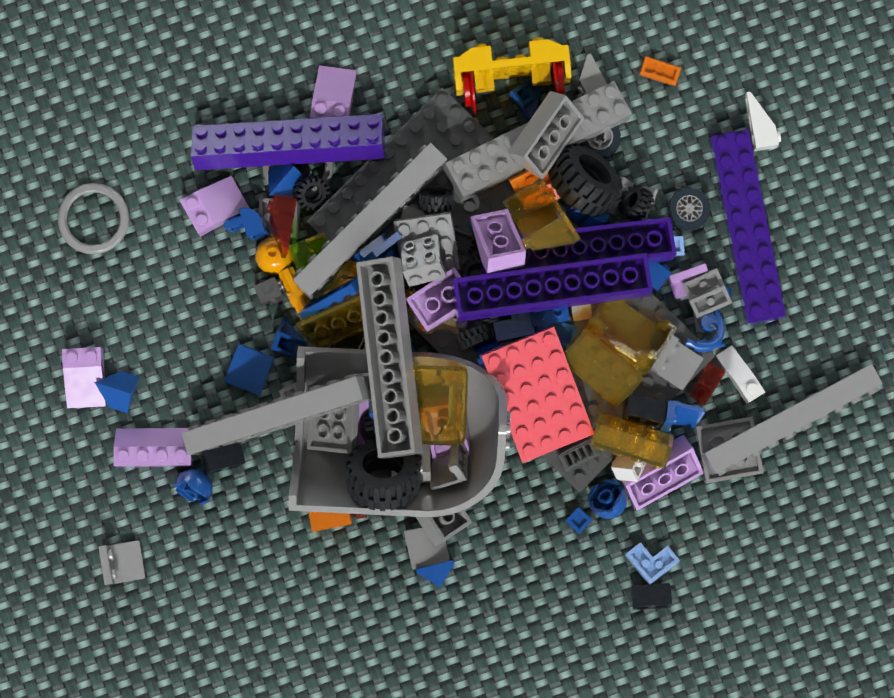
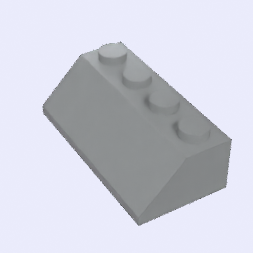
(546, 134)

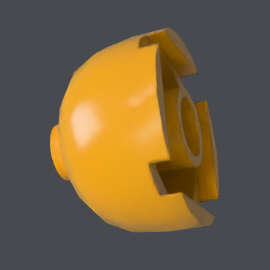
(269, 257)

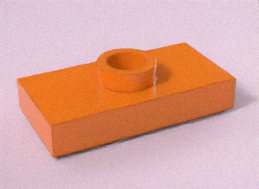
(660, 71)

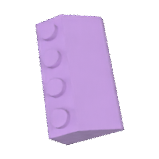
(151, 448)
(656, 483)

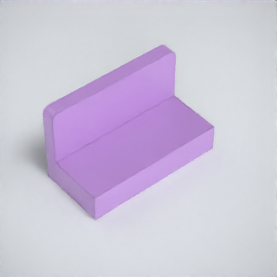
(682, 277)

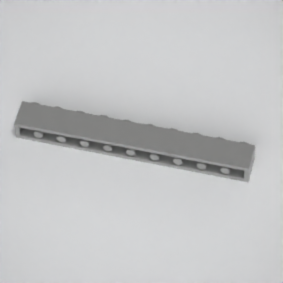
(792, 419)

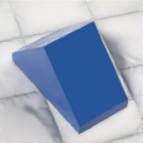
(436, 573)

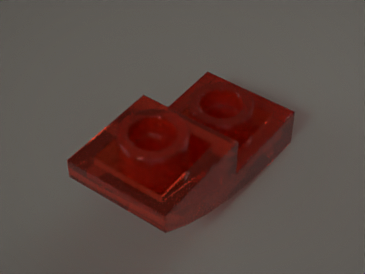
(707, 383)

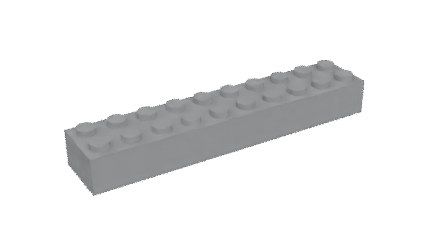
(492, 163)
(371, 221)
(389, 357)
(278, 414)

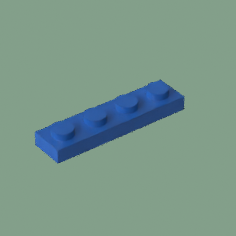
(325, 301)

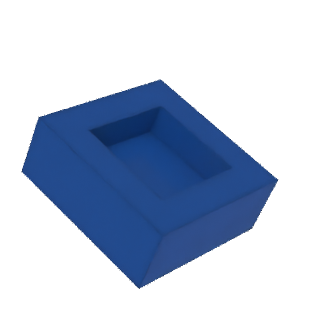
(578, 520)

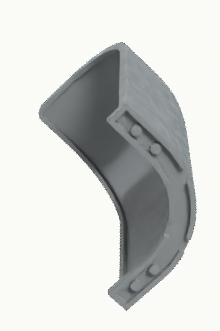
(320, 476)

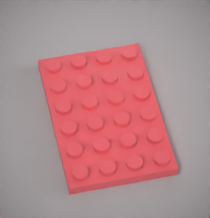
(539, 394)

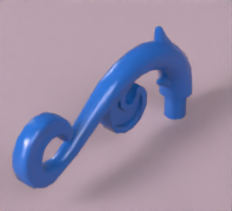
(705, 325)

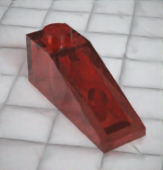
(281, 220)

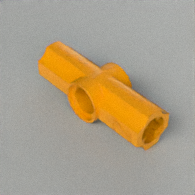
(295, 295)

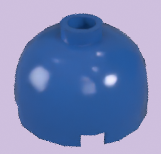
(194, 485)
(607, 499)

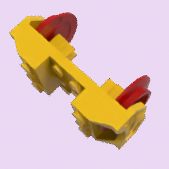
(545, 64)

